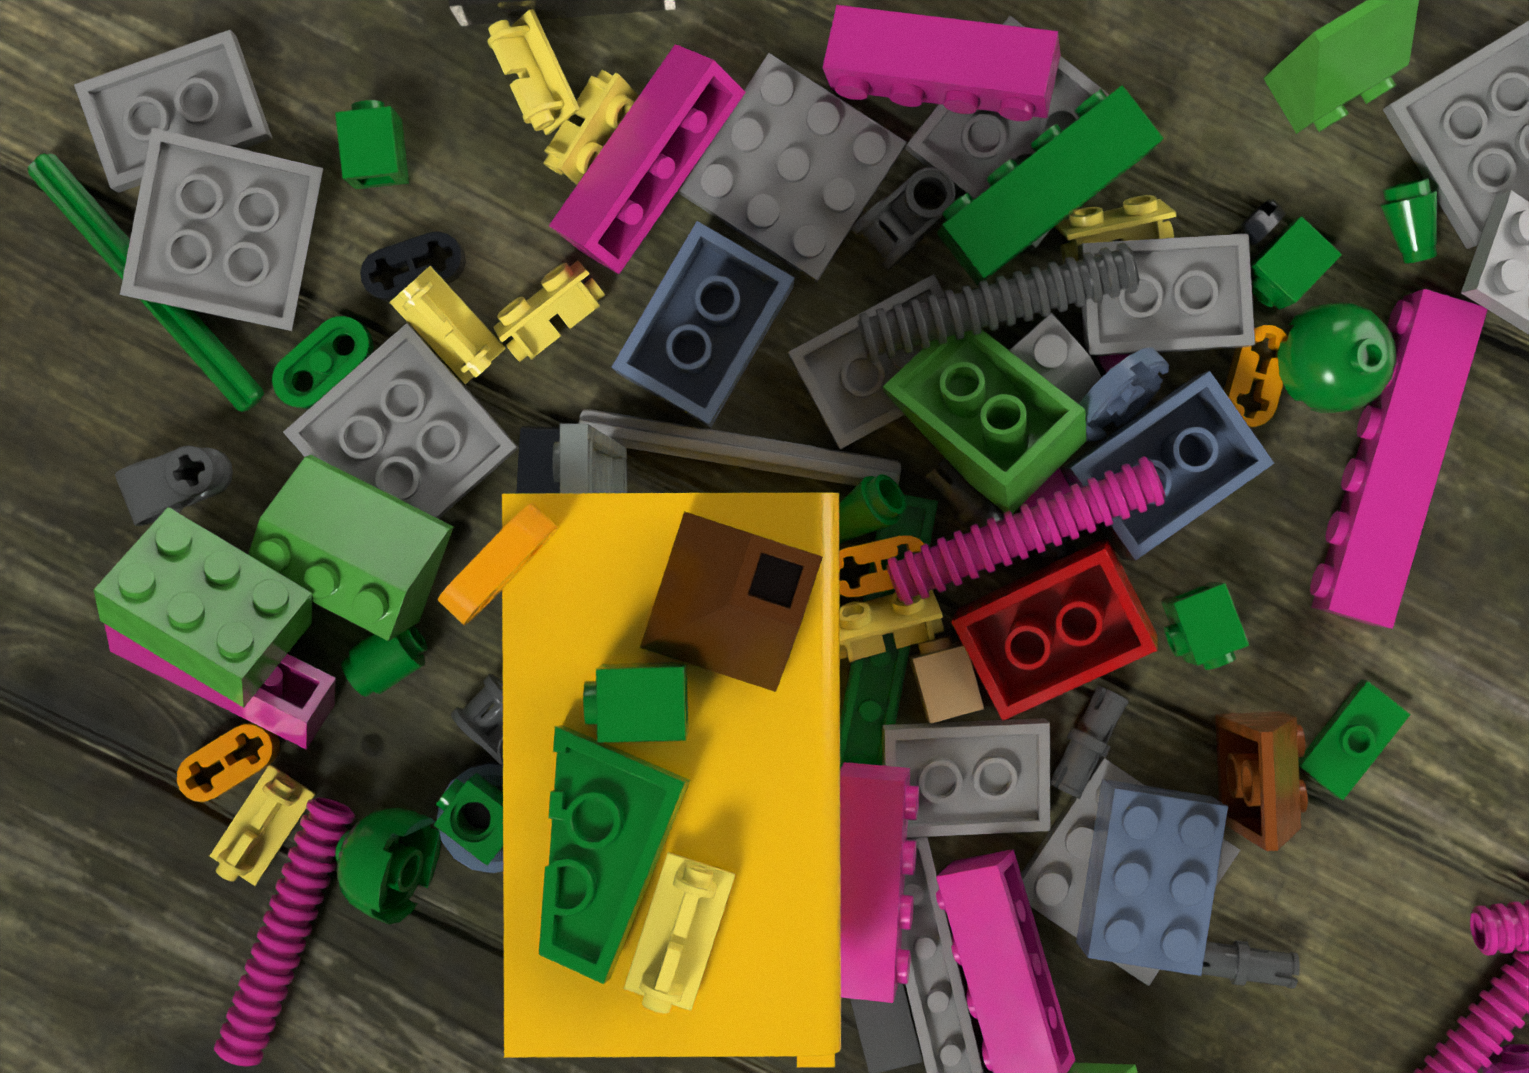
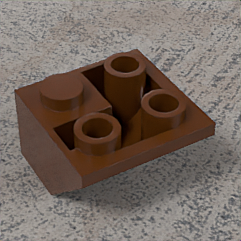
(731, 601)

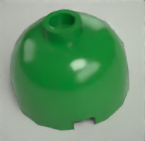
(1336, 357)
(386, 861)

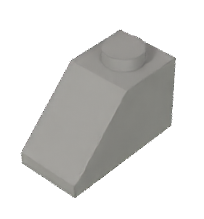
(1058, 358)

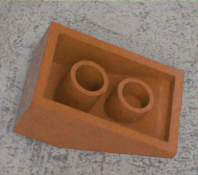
(1261, 775)

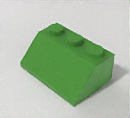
(352, 547)

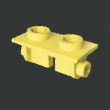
(541, 85)
(603, 107)
(1137, 220)
(560, 294)
(448, 325)
(867, 621)
(261, 826)
(678, 933)

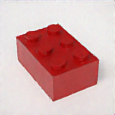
(1055, 629)

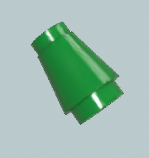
(1412, 218)
(870, 507)

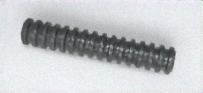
(999, 302)

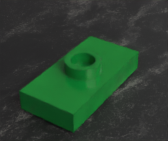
(1352, 739)

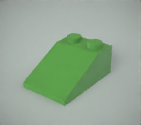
(1344, 61)
(989, 415)

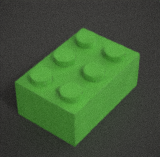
(204, 606)

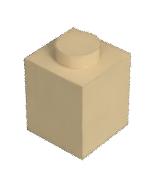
(945, 679)

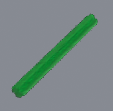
(113, 247)

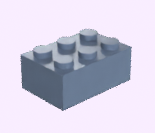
(703, 324)
(1198, 452)
(1151, 877)

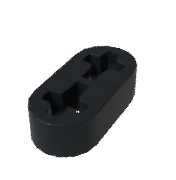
(409, 254)

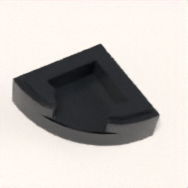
(1261, 221)

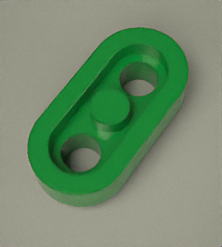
(321, 358)

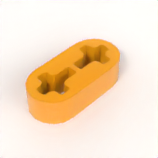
(1269, 382)
(874, 552)
(497, 563)
(235, 771)

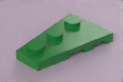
(604, 846)

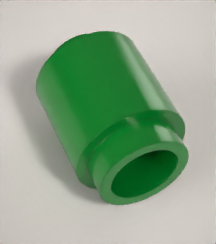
(380, 663)

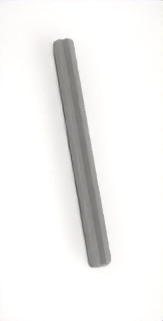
(740, 449)

